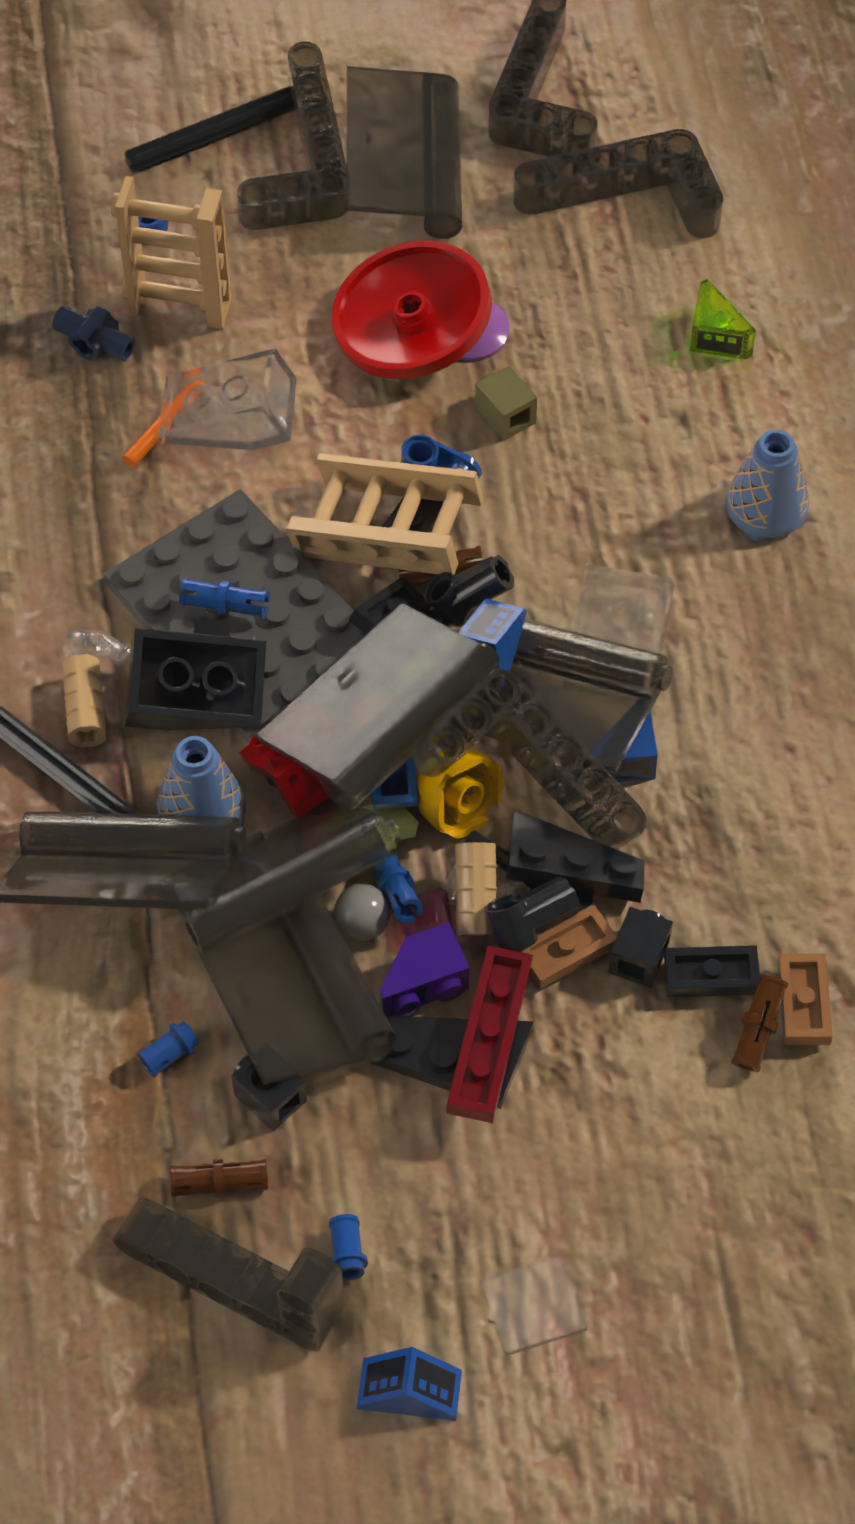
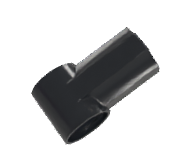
(457, 594)
(520, 917)

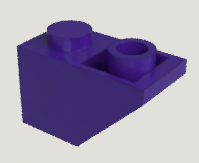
(425, 970)

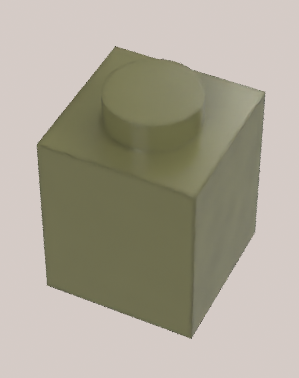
(505, 403)

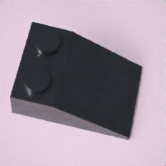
(194, 681)

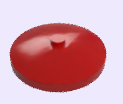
(411, 309)

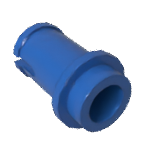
(168, 1048)
(347, 1246)

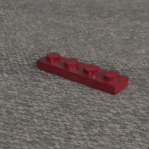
(489, 1034)

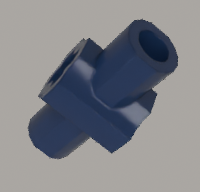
(93, 333)

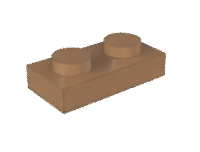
(570, 946)
(805, 1000)

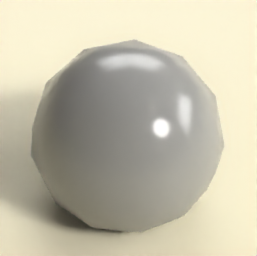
(362, 912)

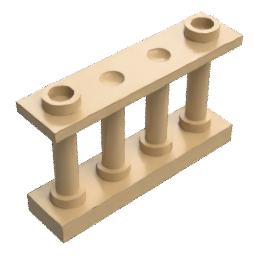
(208, 245)
(384, 546)

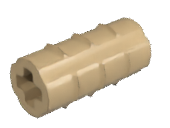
(84, 700)
(474, 887)

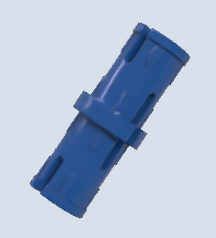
(224, 597)
(398, 888)

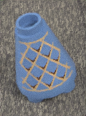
(769, 489)
(200, 783)

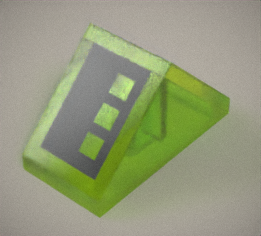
(720, 326)

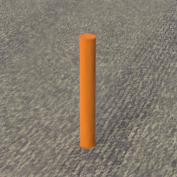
(149, 437)

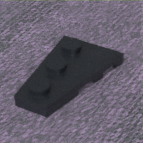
(546, 851)

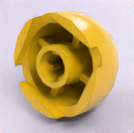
(461, 795)

